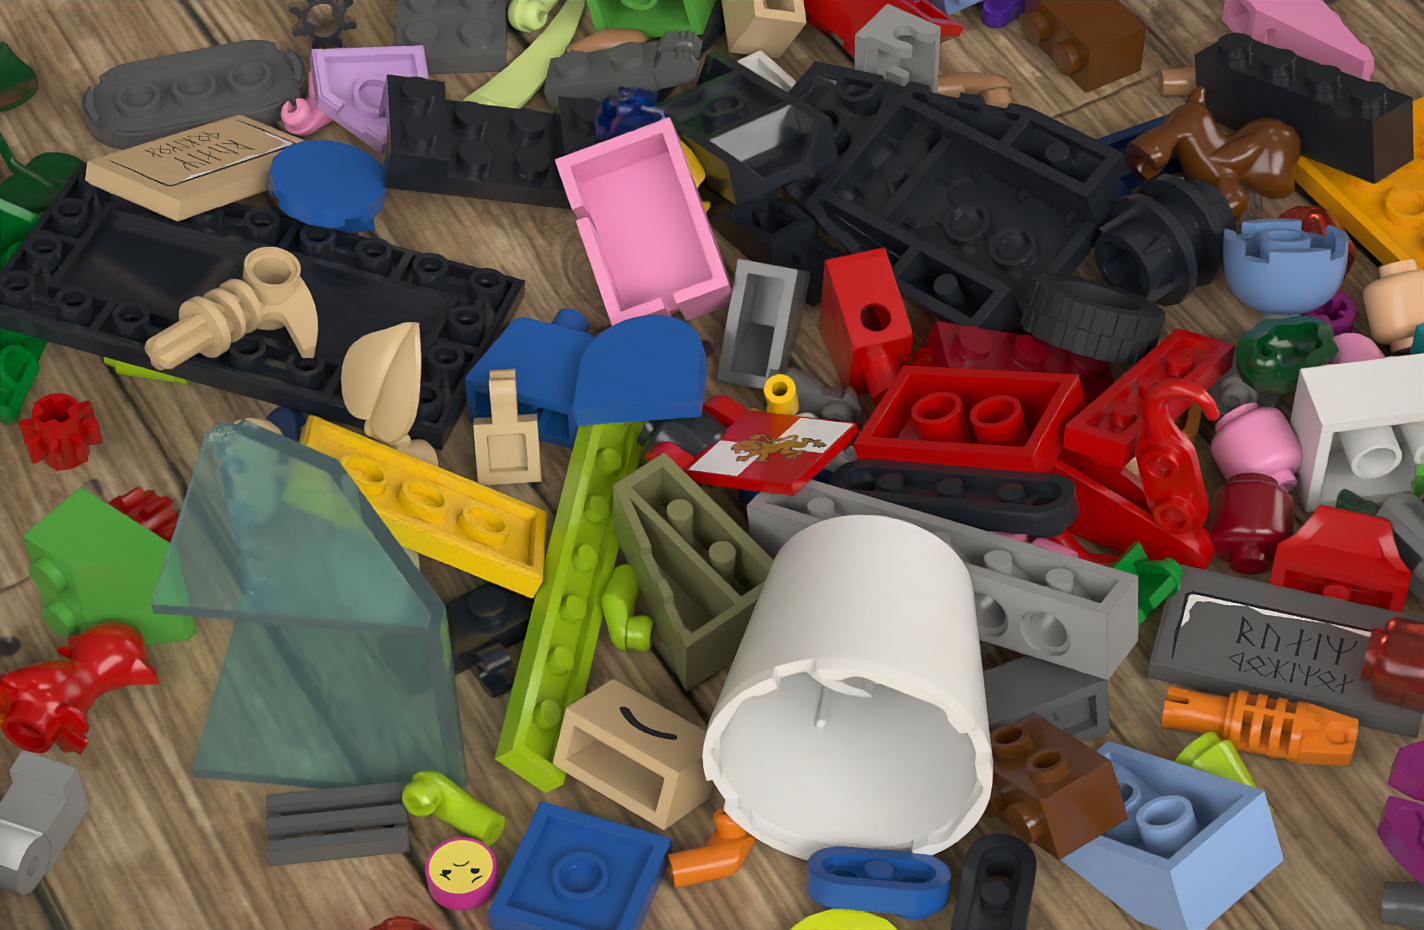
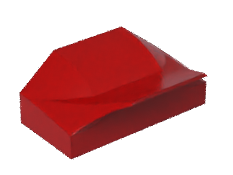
(1345, 559)

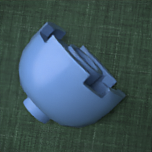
(1284, 268)

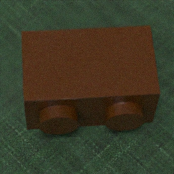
(1086, 38)

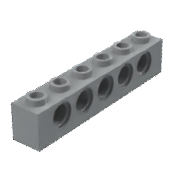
(1022, 592)

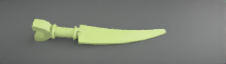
(529, 71)

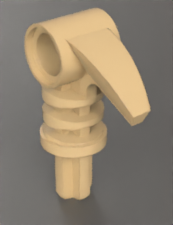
(265, 299)

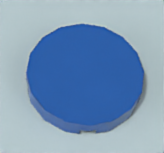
(327, 183)

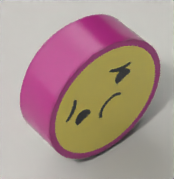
(461, 873)

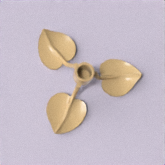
(384, 388)

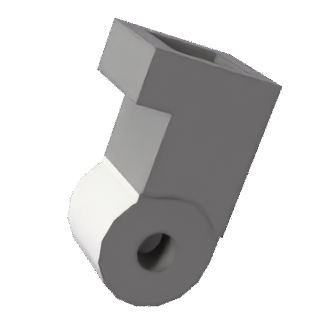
(37, 819)

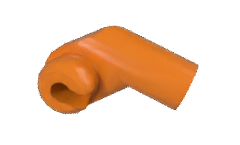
(717, 859)

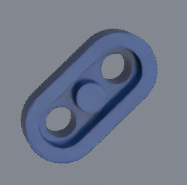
(878, 881)

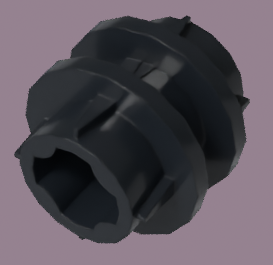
(1165, 239)

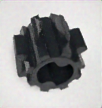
(332, 32)

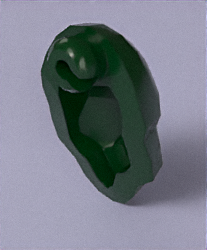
(1277, 350)

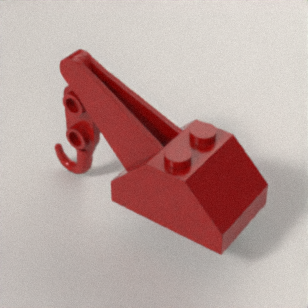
(1020, 426)

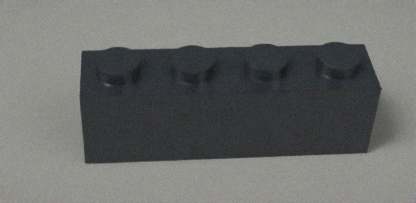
(1336, 115)

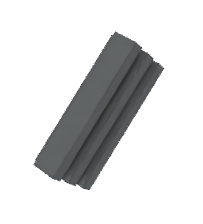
(337, 814)

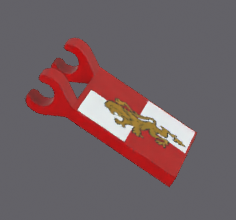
(762, 449)

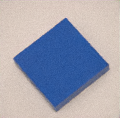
(579, 874)

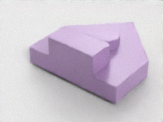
(352, 83)

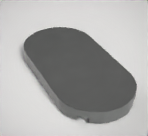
(192, 89)

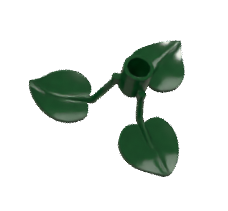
(41, 180)

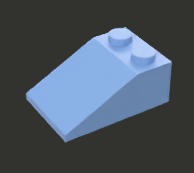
(1187, 843)

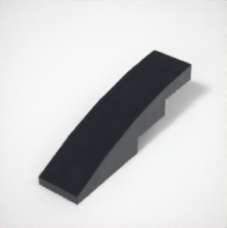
(772, 234)

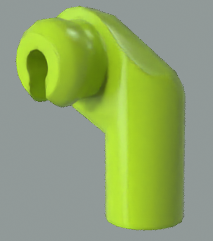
(618, 607)

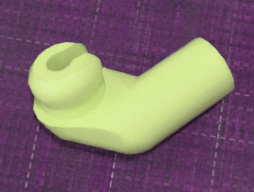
(529, 14)

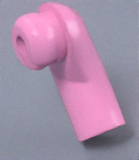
(304, 117)

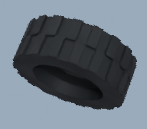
(1092, 318)

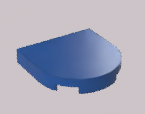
(641, 373)

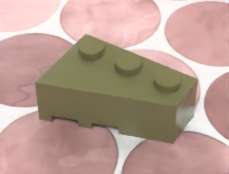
(690, 565)

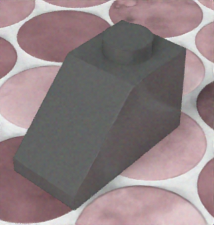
(761, 322)

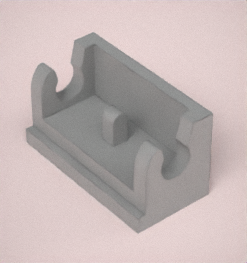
(899, 48)

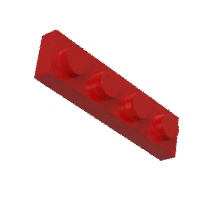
(1113, 422)

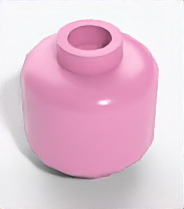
(1257, 442)

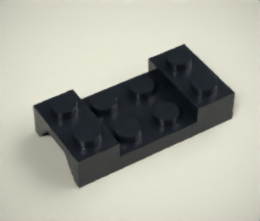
(749, 131)
(480, 147)

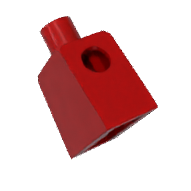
(870, 345)

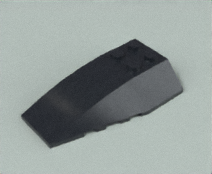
(955, 192)

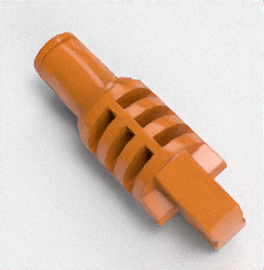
(1265, 725)

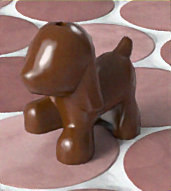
(1256, 156)

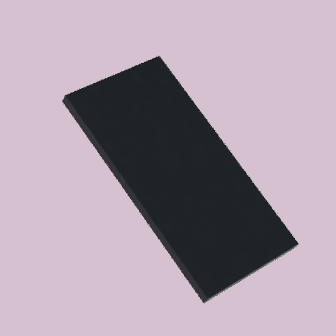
(116, 273)

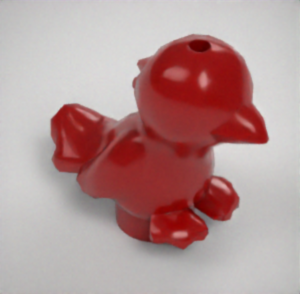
(53, 696)

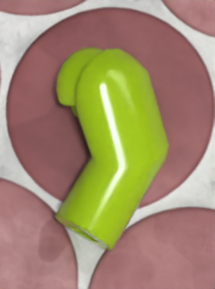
(438, 795)

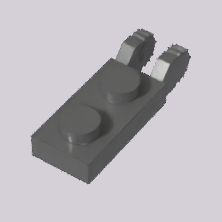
(627, 65)

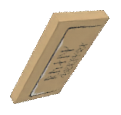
(194, 167)

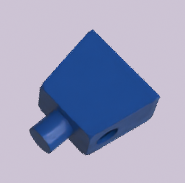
(545, 370)

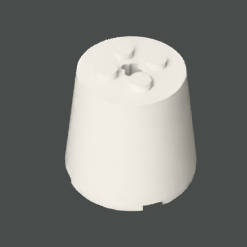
(856, 696)

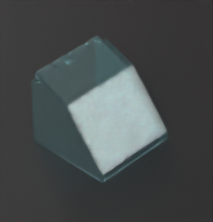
(336, 631)

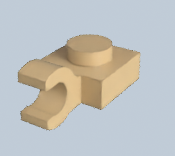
(506, 442)

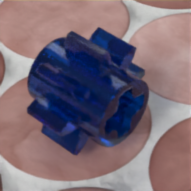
(627, 112)

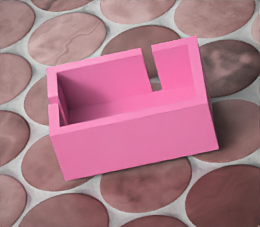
(652, 230)

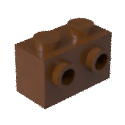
(1052, 787)

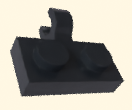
(482, 629)

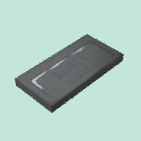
(1274, 642)

